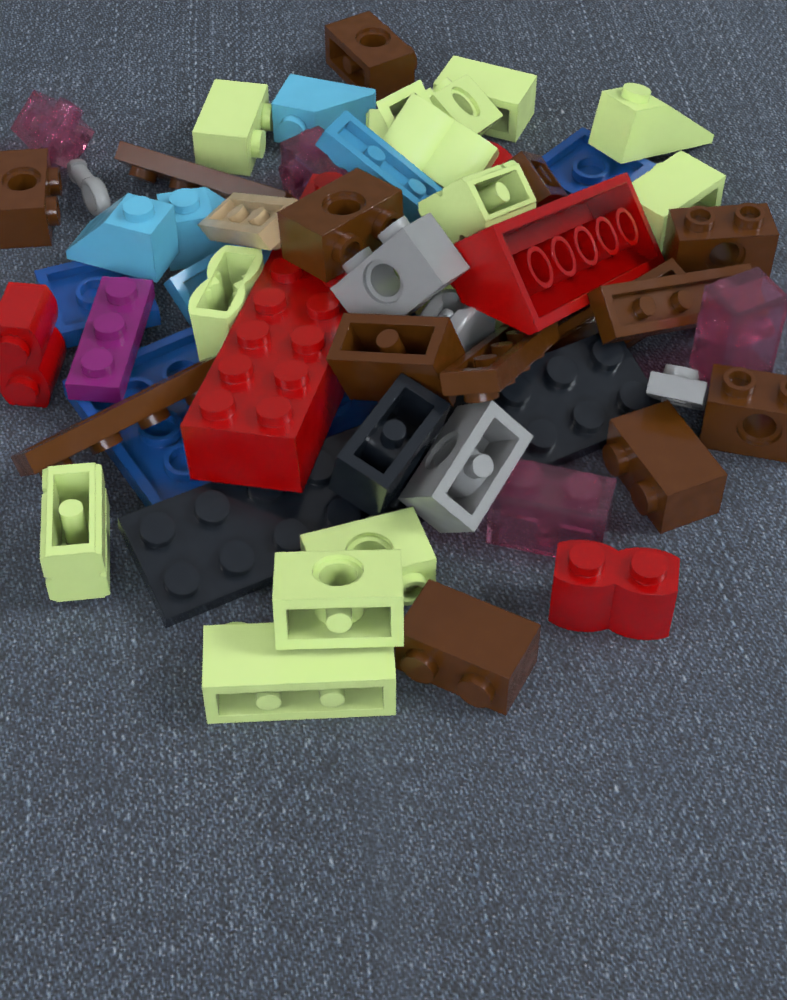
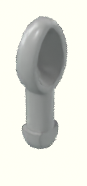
(92, 188)

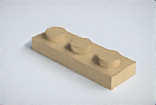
(246, 221)

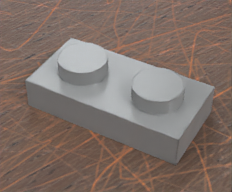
(678, 386)

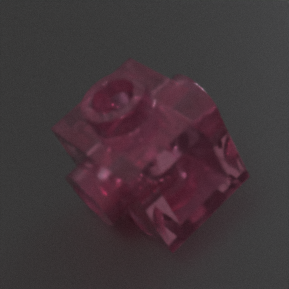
(53, 126)

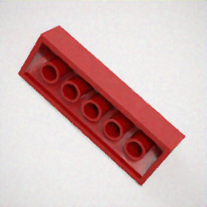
(550, 257)

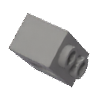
(420, 256)
(466, 467)

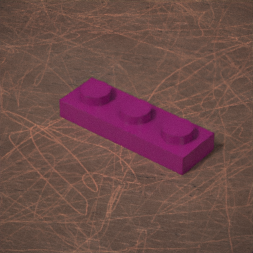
(110, 340)

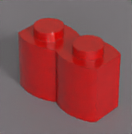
(29, 344)
(614, 589)

